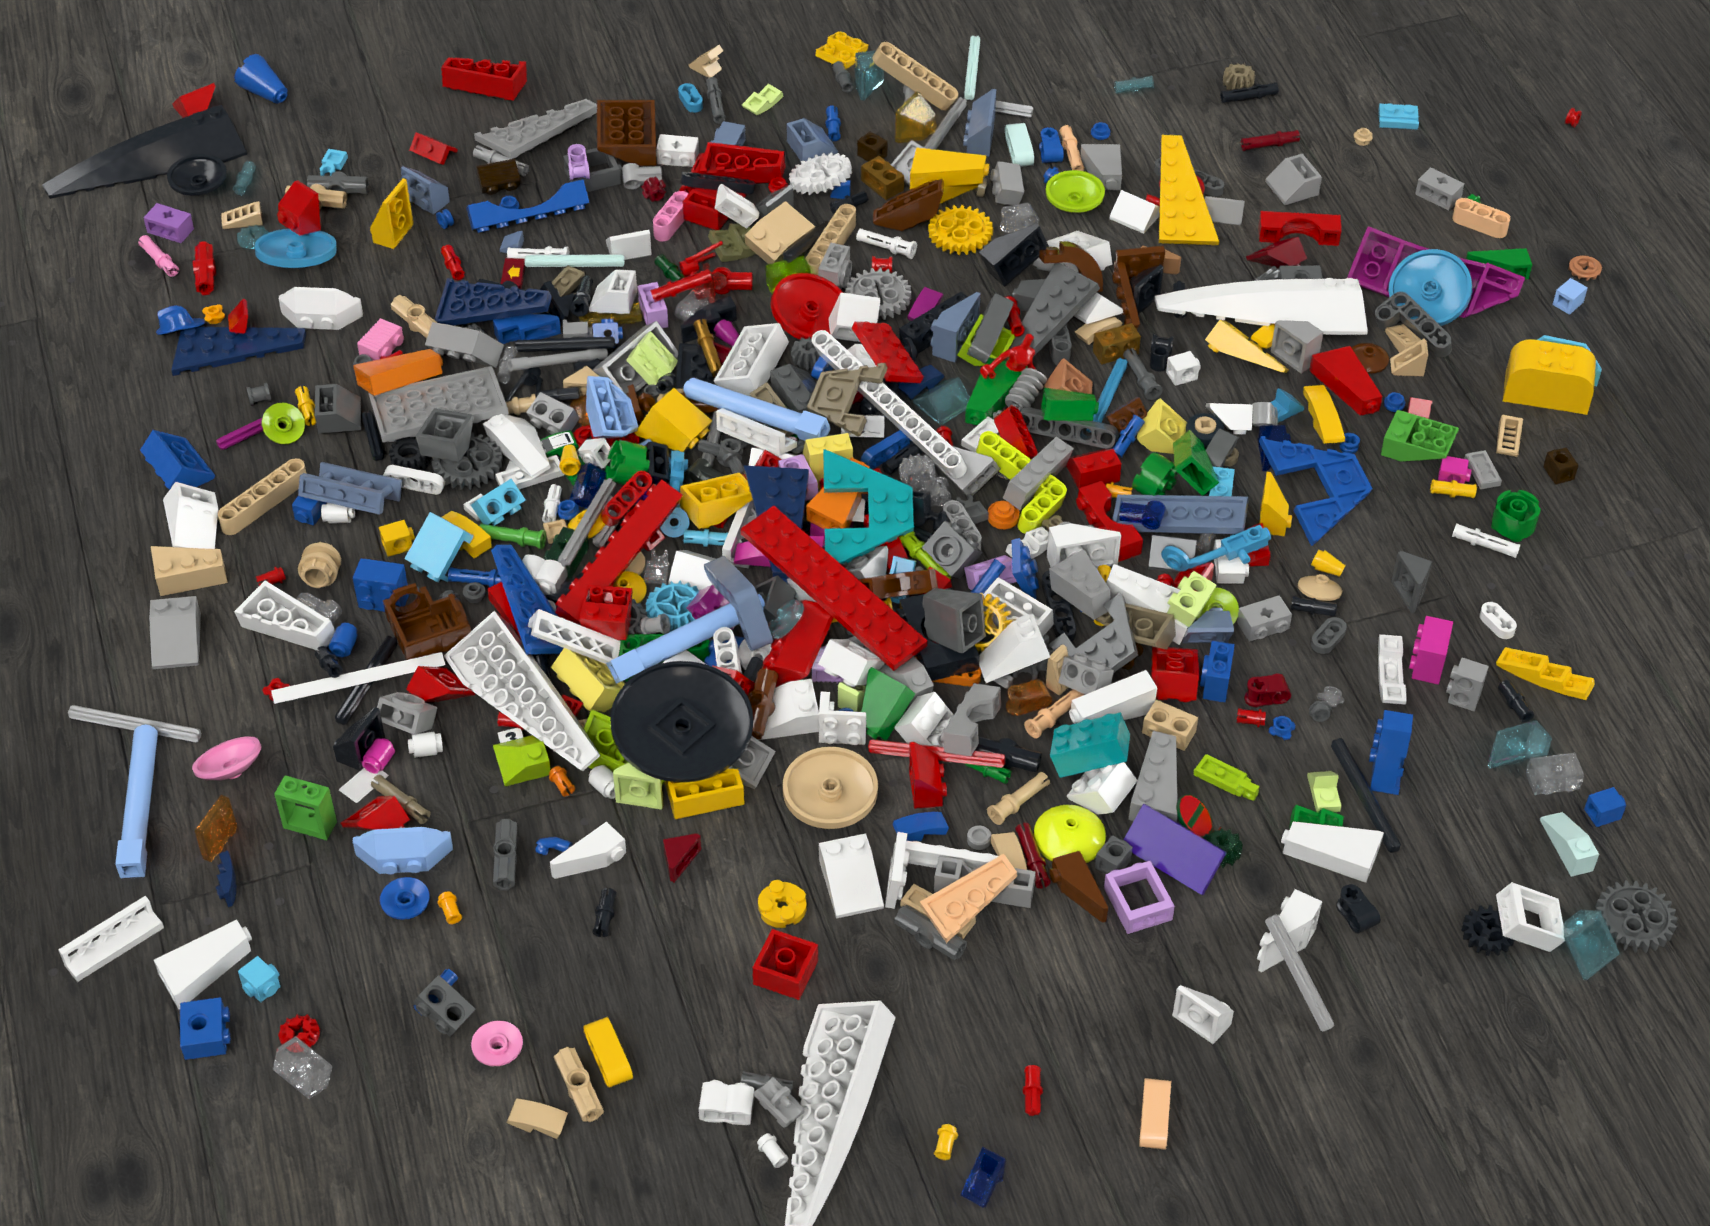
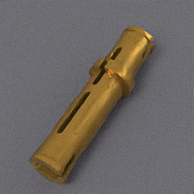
(706, 340)

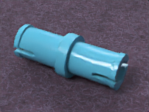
(705, 537)

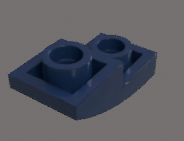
(931, 378)
(226, 879)

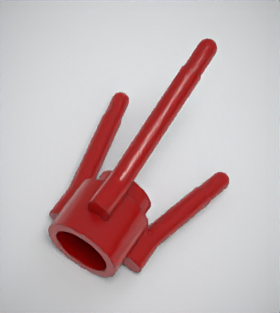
(691, 263)

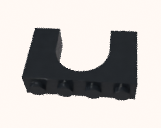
(937, 659)

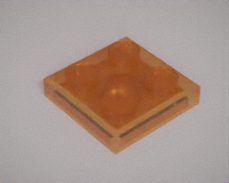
(216, 828)

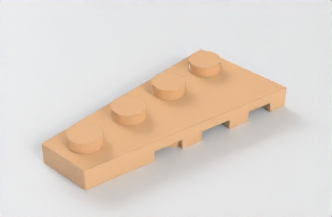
(963, 899)

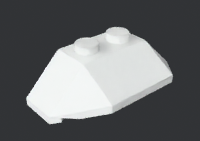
(320, 308)

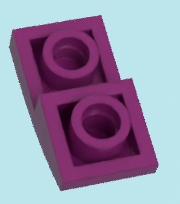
(925, 301)

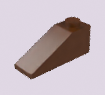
(1078, 884)

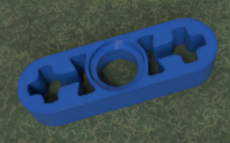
(885, 449)

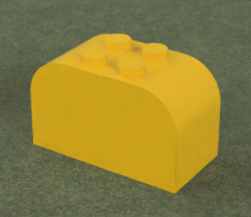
(1550, 376)

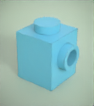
(259, 979)

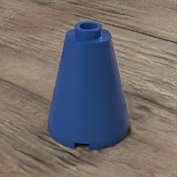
(260, 79)

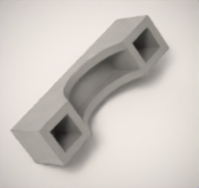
(1028, 480)
(962, 731)
(1017, 893)

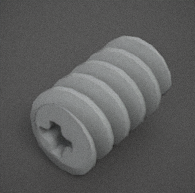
(1025, 388)

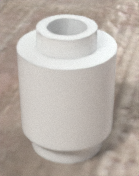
(336, 513)
(425, 744)
(602, 780)

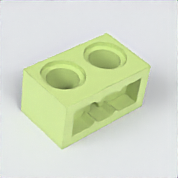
(1191, 599)

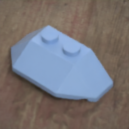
(609, 409)
(403, 849)

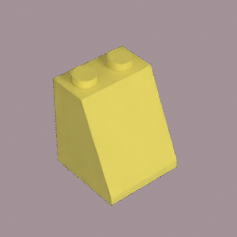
(814, 447)

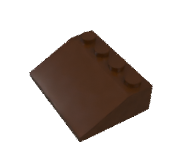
(627, 130)

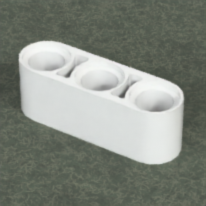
(727, 650)

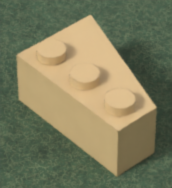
(187, 568)

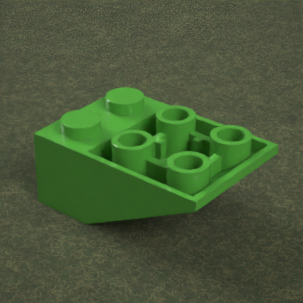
(1417, 438)

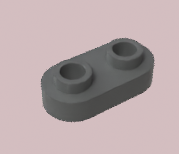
(1325, 638)

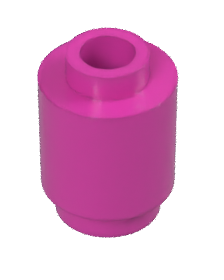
(378, 755)

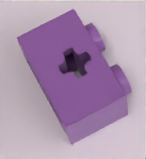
(168, 223)

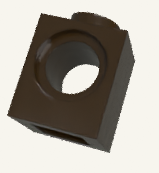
(871, 146)
(1560, 465)

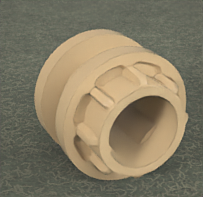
(319, 565)

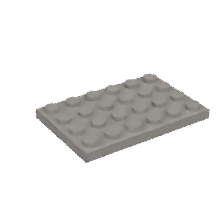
(406, 408)

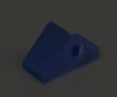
(983, 1177)

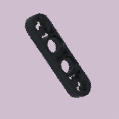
(713, 182)
(1059, 606)

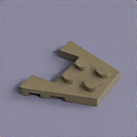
(836, 393)

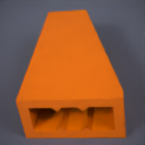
(397, 371)
(834, 509)

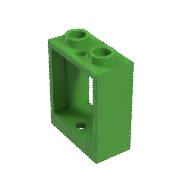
(314, 822)

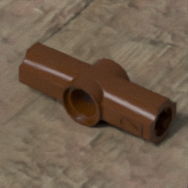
(762, 701)

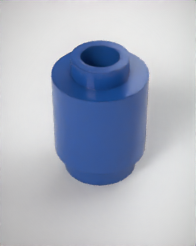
(343, 640)

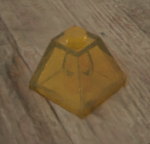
(914, 120)

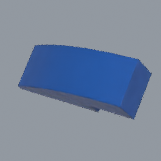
(526, 327)

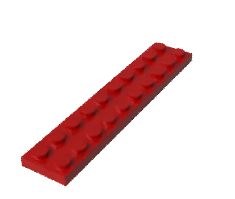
(834, 588)

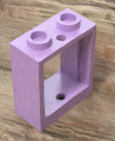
(1145, 916)

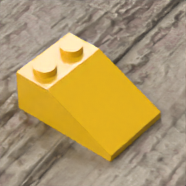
(393, 217)
(714, 499)

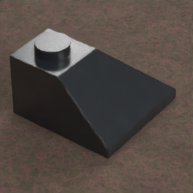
(1146, 287)
(358, 738)

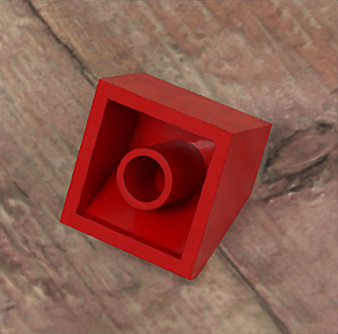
(300, 209)
(1095, 467)
(926, 777)

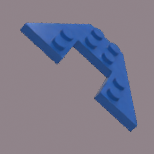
(1338, 473)

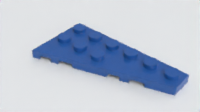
(523, 597)

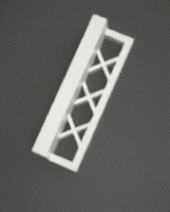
(753, 432)
(734, 537)
(573, 637)
(111, 941)

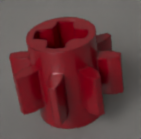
(654, 189)

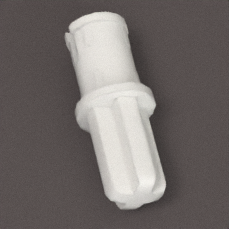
(551, 504)

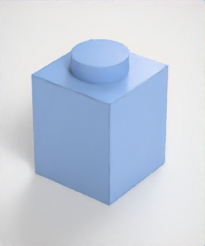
(1570, 296)

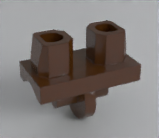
(640, 403)
(1123, 414)

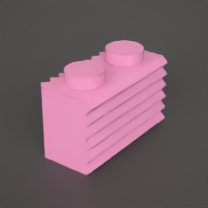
(381, 340)

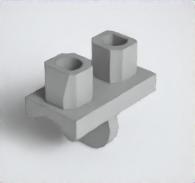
(779, 1102)

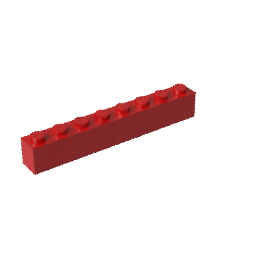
(622, 549)

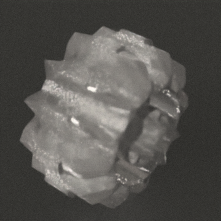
(916, 467)

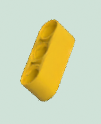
(608, 1052)

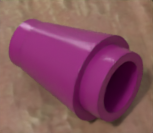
(726, 332)

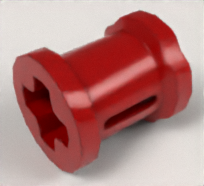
(882, 263)

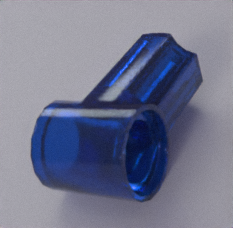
(1149, 515)

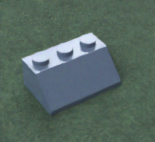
(981, 125)

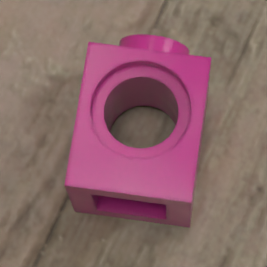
(1454, 469)

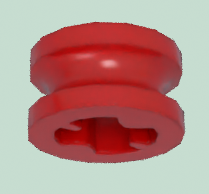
(1573, 117)

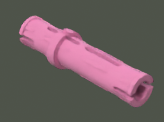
(161, 259)

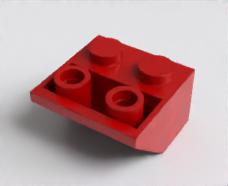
(607, 610)

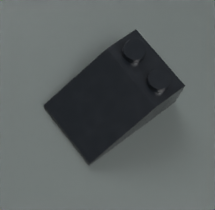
(1013, 253)

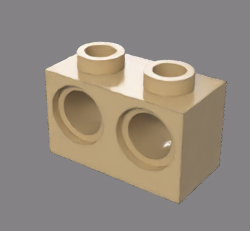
(1170, 721)

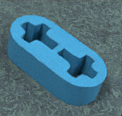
(690, 97)

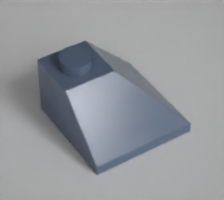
(1211, 626)

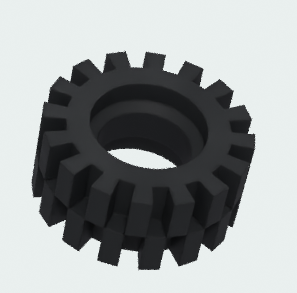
(406, 447)

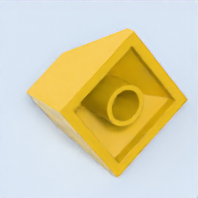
(1274, 508)

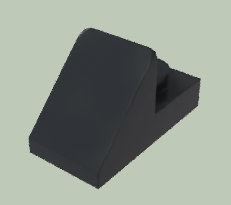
(559, 305)

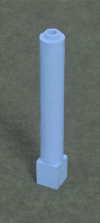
(804, 424)
(673, 642)
(131, 848)

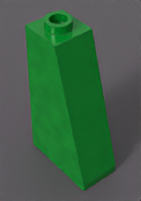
(990, 393)
(1193, 463)

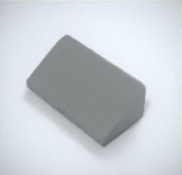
(1225, 210)

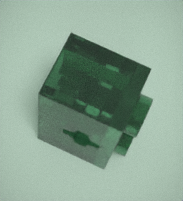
(559, 543)

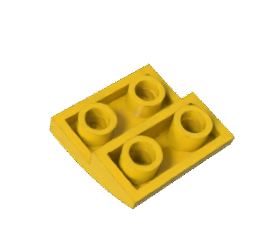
(841, 48)

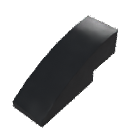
(712, 313)

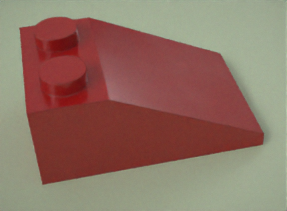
(1175, 673)

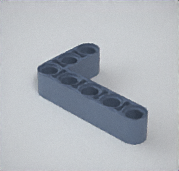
(743, 598)

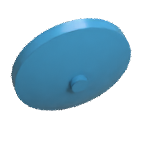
(290, 250)
(1435, 282)

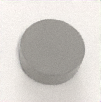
(979, 837)

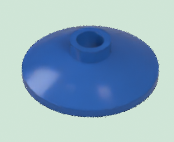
(401, 891)

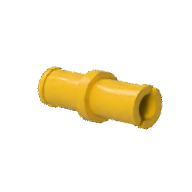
(306, 405)
(1453, 488)

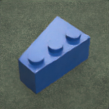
(1389, 751)

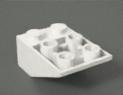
(191, 516)
(1300, 920)

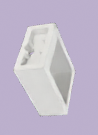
(1511, 907)

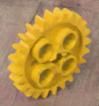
(960, 230)

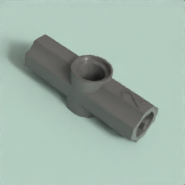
(341, 182)
(505, 864)
(927, 934)

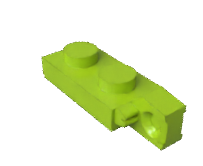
(1226, 777)

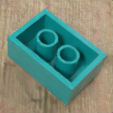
(1090, 745)

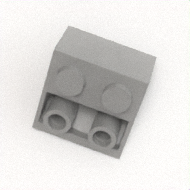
(1294, 180)

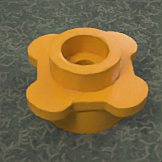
(213, 314)

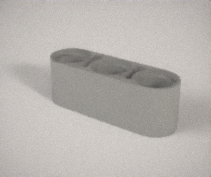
(958, 514)

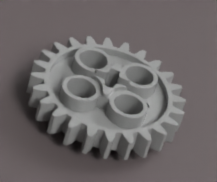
(892, 290)

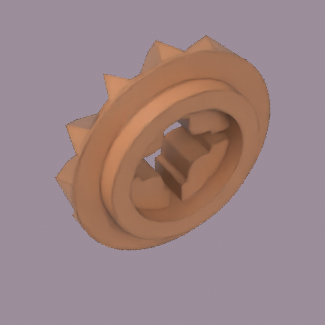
(1578, 263)

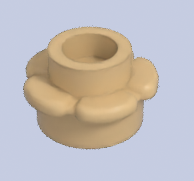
(1363, 136)

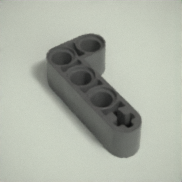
(1417, 326)
(990, 328)

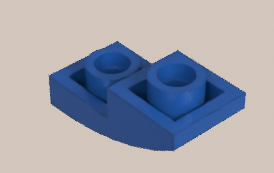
(920, 824)

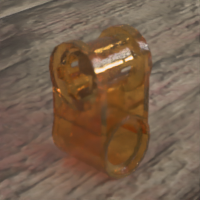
(1030, 697)

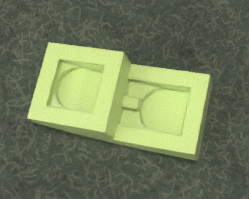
(764, 100)

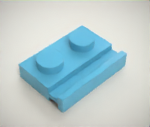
(1398, 116)

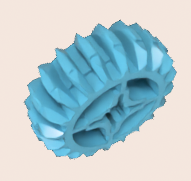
(666, 598)

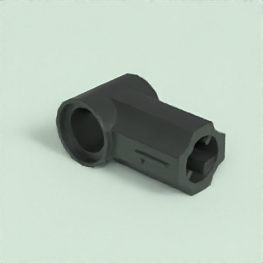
(701, 471)

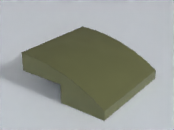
(733, 243)

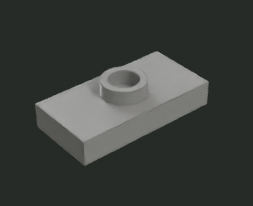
(1483, 469)

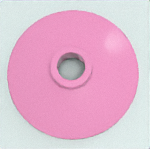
(494, 1035)

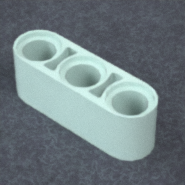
(1019, 144)

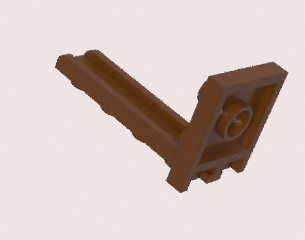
(1129, 264)

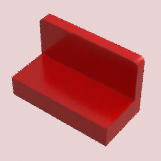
(431, 148)

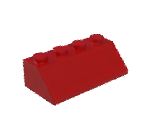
(797, 650)

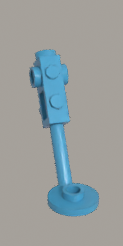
(677, 467)
(1233, 547)

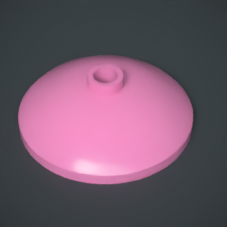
(227, 759)

